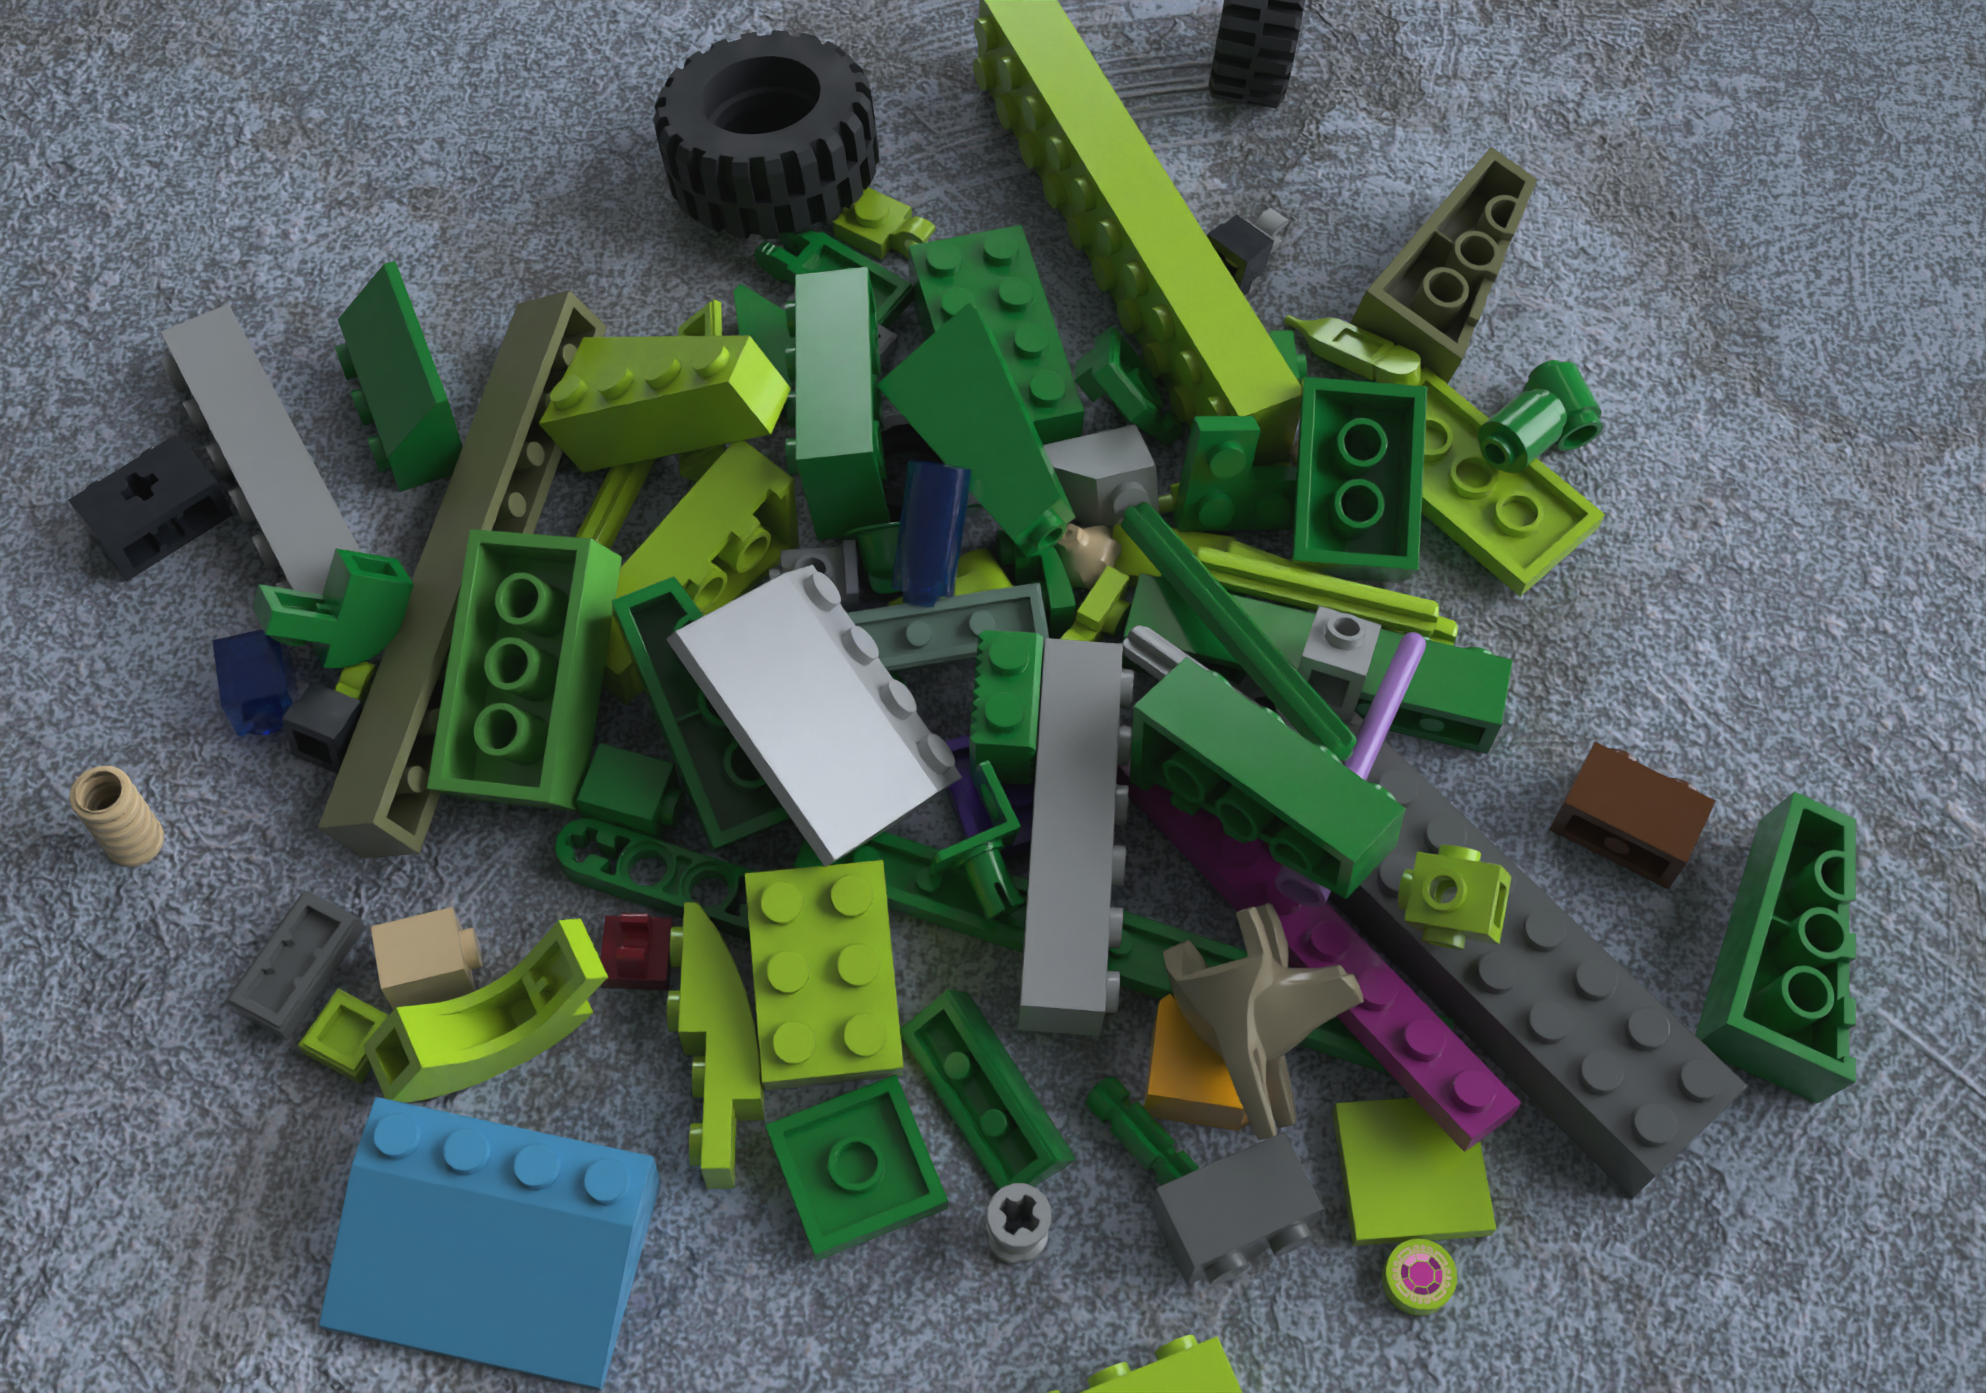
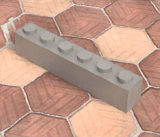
(257, 447)
(1072, 840)

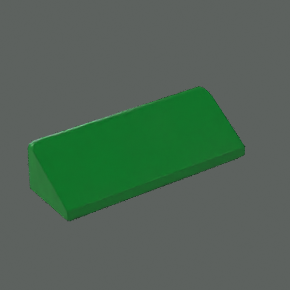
(985, 1092)

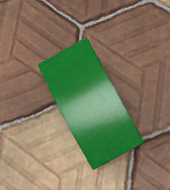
(1049, 571)

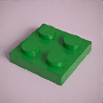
(856, 1167)

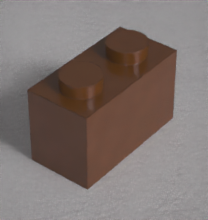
(1633, 815)

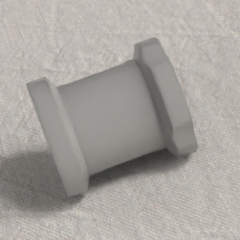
(1010, 1204)

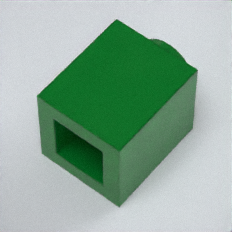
(631, 791)

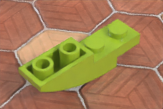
(715, 1022)

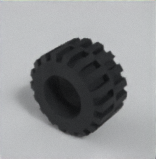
(1255, 51)

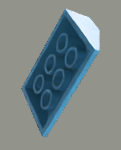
(489, 1243)

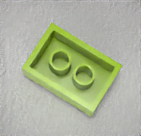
(823, 975)

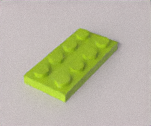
(1505, 520)

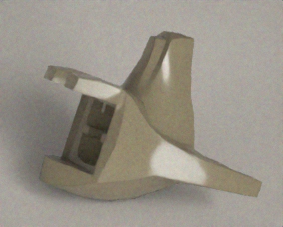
(1258, 1011)

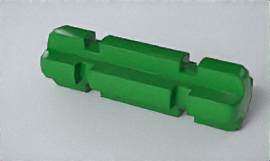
(1138, 1131)

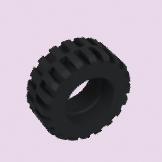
(767, 134)

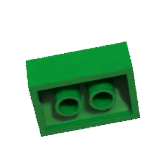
(398, 383)
(1359, 479)

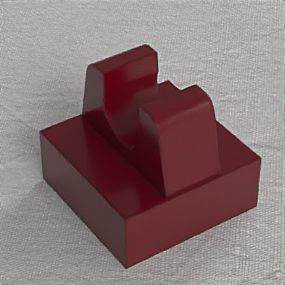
(636, 952)

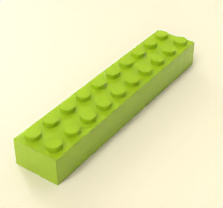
(1133, 224)

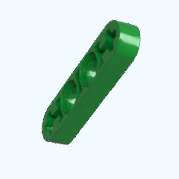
(668, 895)

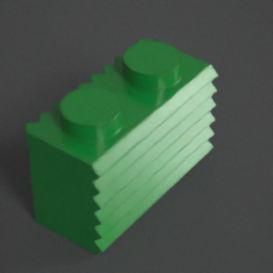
(1006, 704)

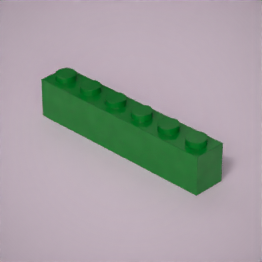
(1451, 700)

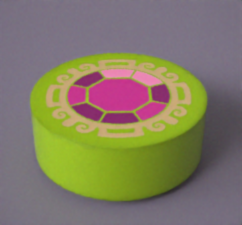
(1419, 1277)

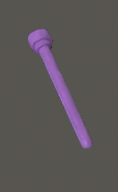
(1368, 744)

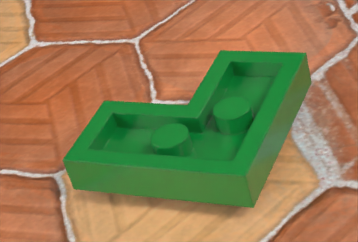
(1223, 488)

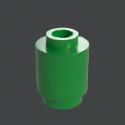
(1570, 388)
(1522, 430)

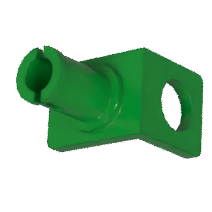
(981, 853)

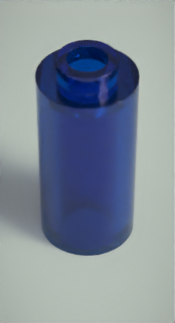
(930, 531)

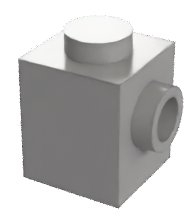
(1338, 658)

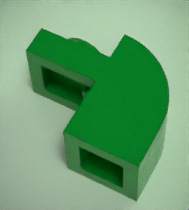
(352, 617)

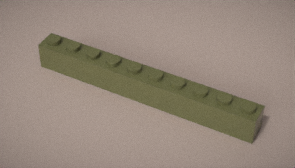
(497, 485)

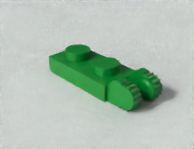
(824, 253)

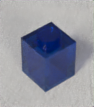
(255, 681)

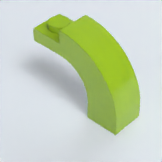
(477, 1036)

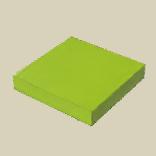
(1408, 1175)

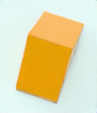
(1188, 1077)

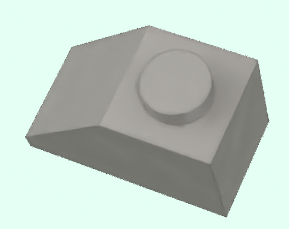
(1105, 474)

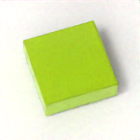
(340, 1034)

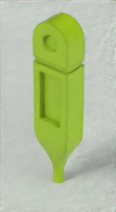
(1359, 350)

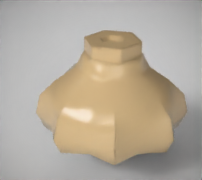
(1087, 553)

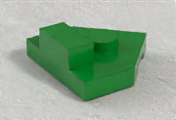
(1122, 374)

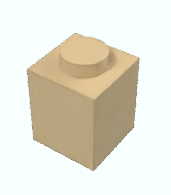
(425, 958)

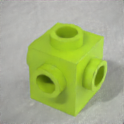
(1475, 910)

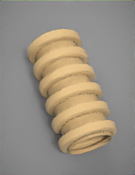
(117, 816)

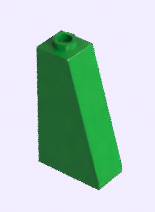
(974, 418)

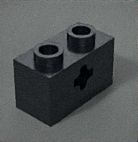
(151, 506)

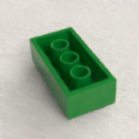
(1003, 285)

